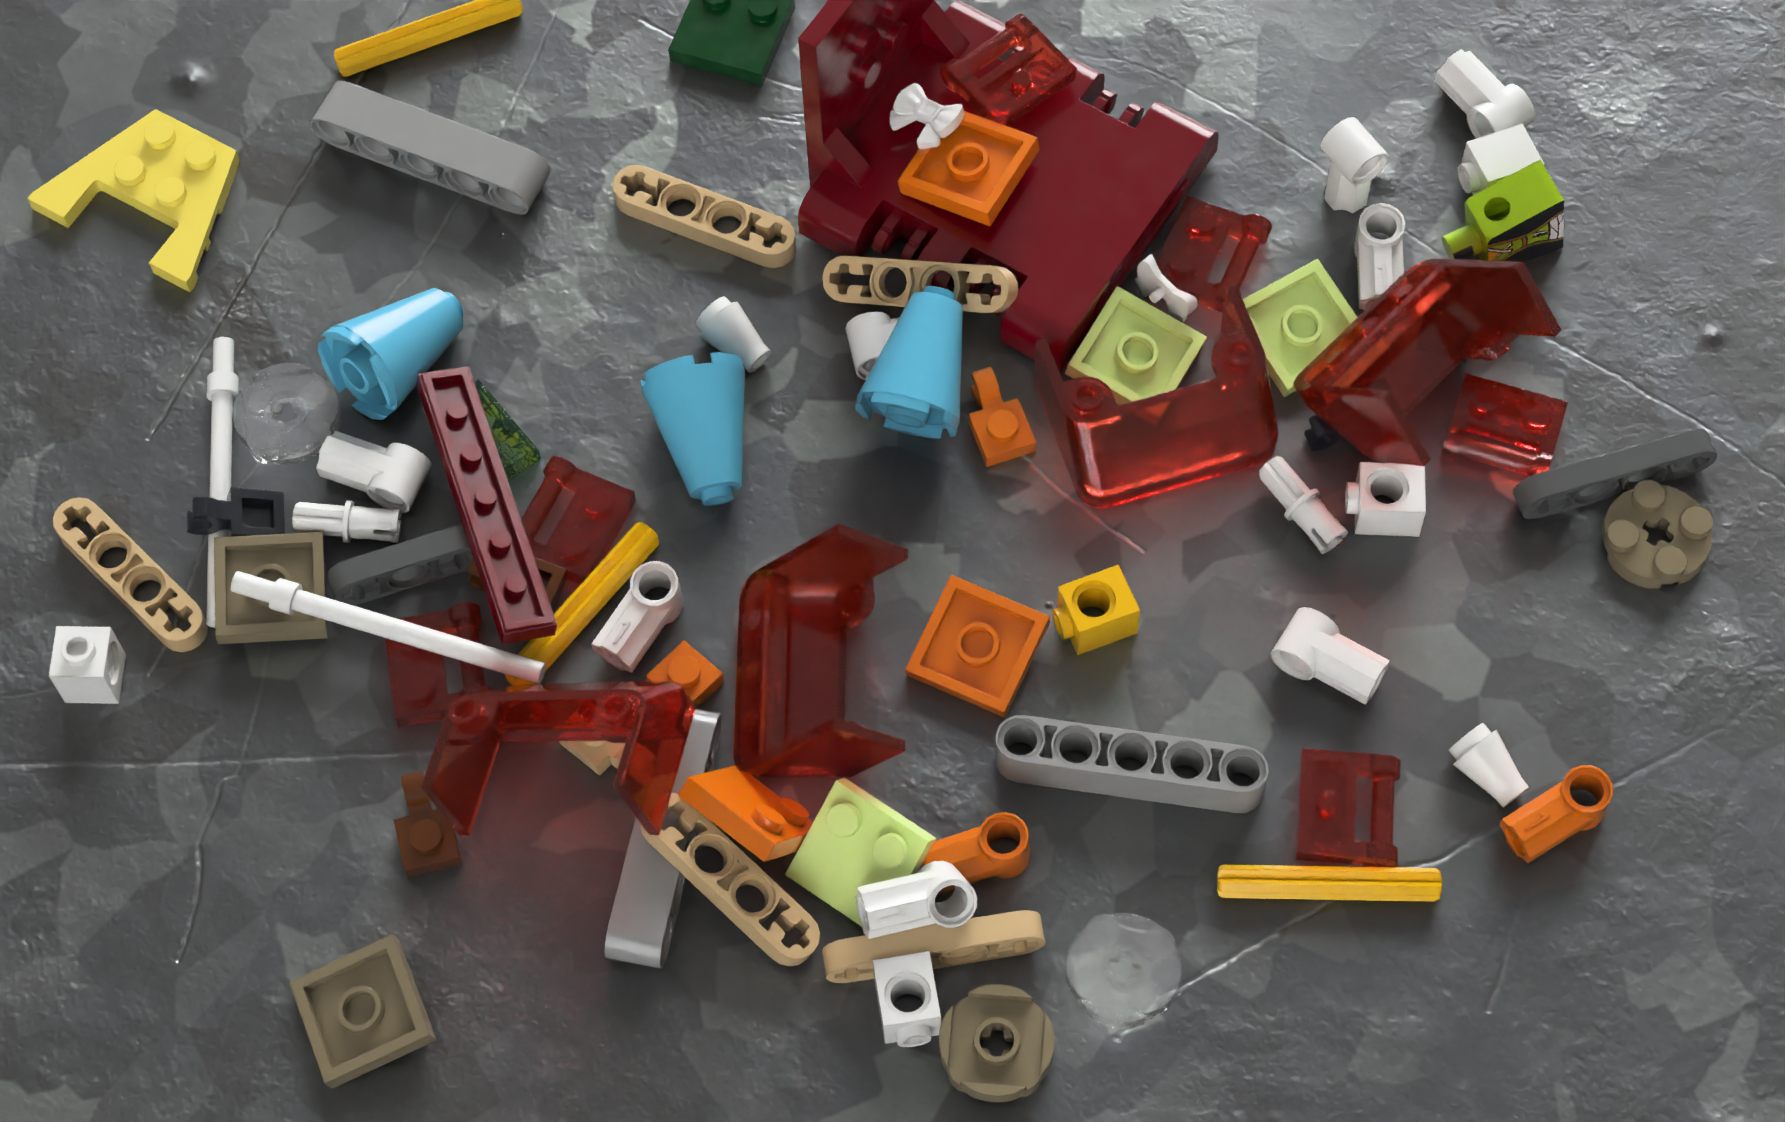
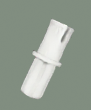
(1302, 504)
(347, 521)

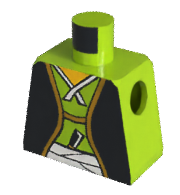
(1511, 219)

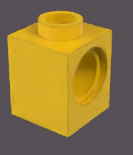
(1101, 590)

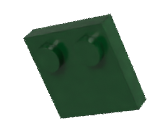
(732, 36)

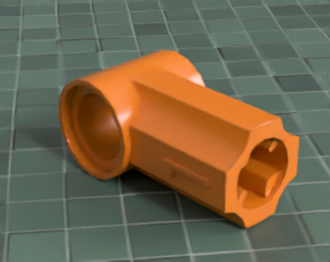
(1556, 815)
(972, 852)

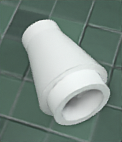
(730, 331)
(1488, 763)

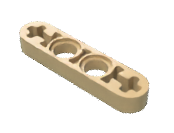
(708, 209)
(918, 276)
(126, 577)
(736, 872)
(972, 942)

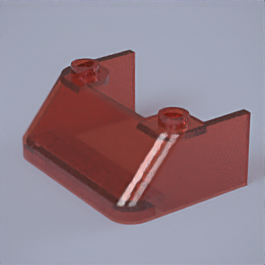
(1413, 342)
(1168, 437)
(796, 659)
(644, 715)

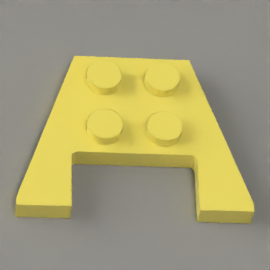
(160, 171)

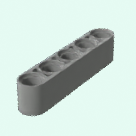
(430, 147)
(1155, 751)
(649, 884)

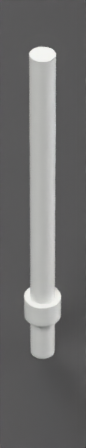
(222, 391)
(289, 597)

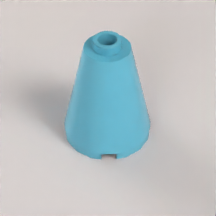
(388, 347)
(919, 368)
(701, 421)

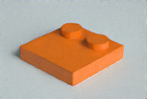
(971, 169)
(978, 646)
(748, 811)

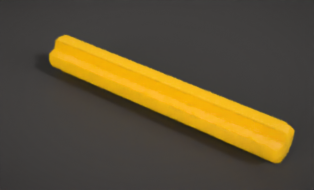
(424, 34)
(592, 596)
(1329, 883)

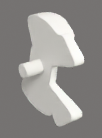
(938, 119)
(1157, 286)

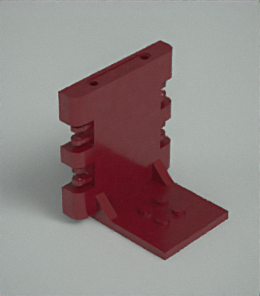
(1073, 218)

